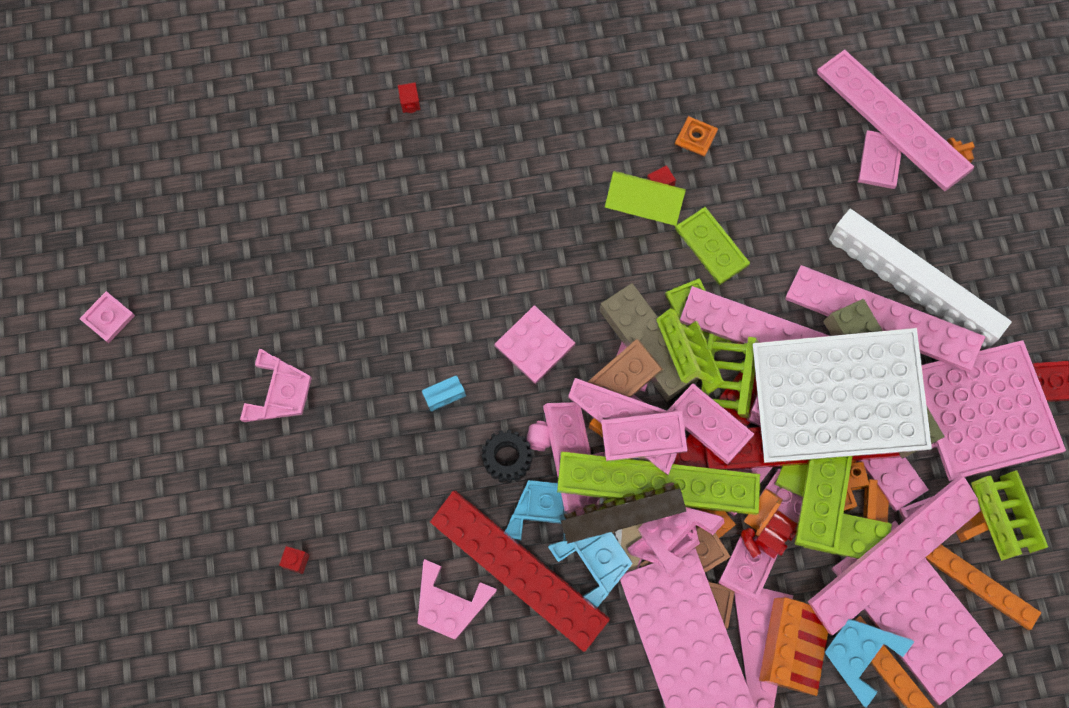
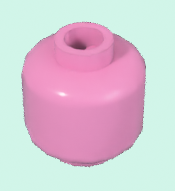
(538, 436)

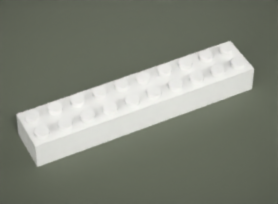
(917, 278)

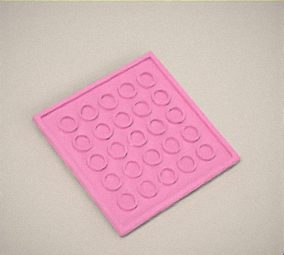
(992, 413)

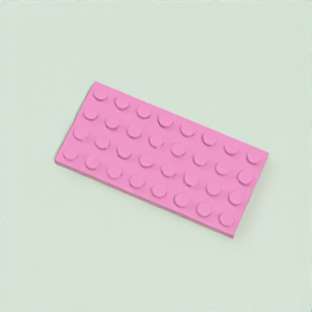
(685, 637)
(947, 640)

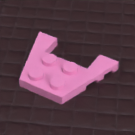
(285, 394)
(667, 532)
(445, 611)

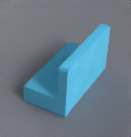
(443, 393)

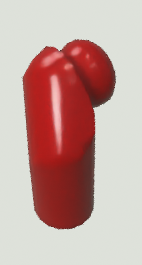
(747, 537)

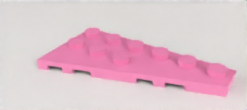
(607, 405)
(753, 630)

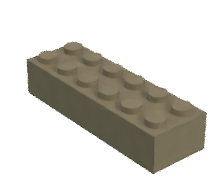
(633, 320)

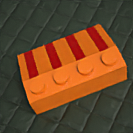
(794, 647)

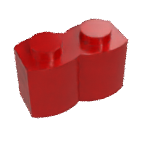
(775, 535)

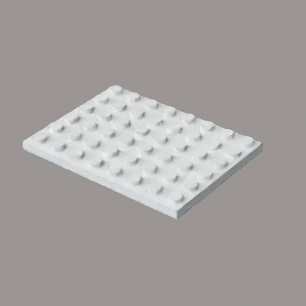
(841, 396)

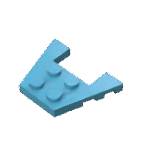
(536, 503)
(602, 557)
(855, 649)

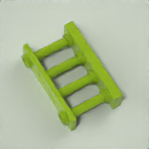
(689, 351)
(747, 368)
(997, 519)

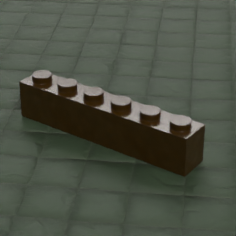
(622, 513)

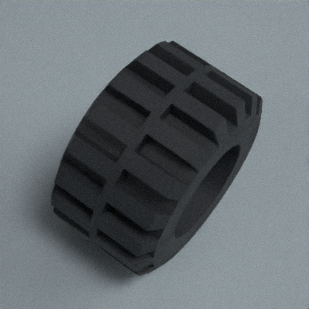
(503, 440)

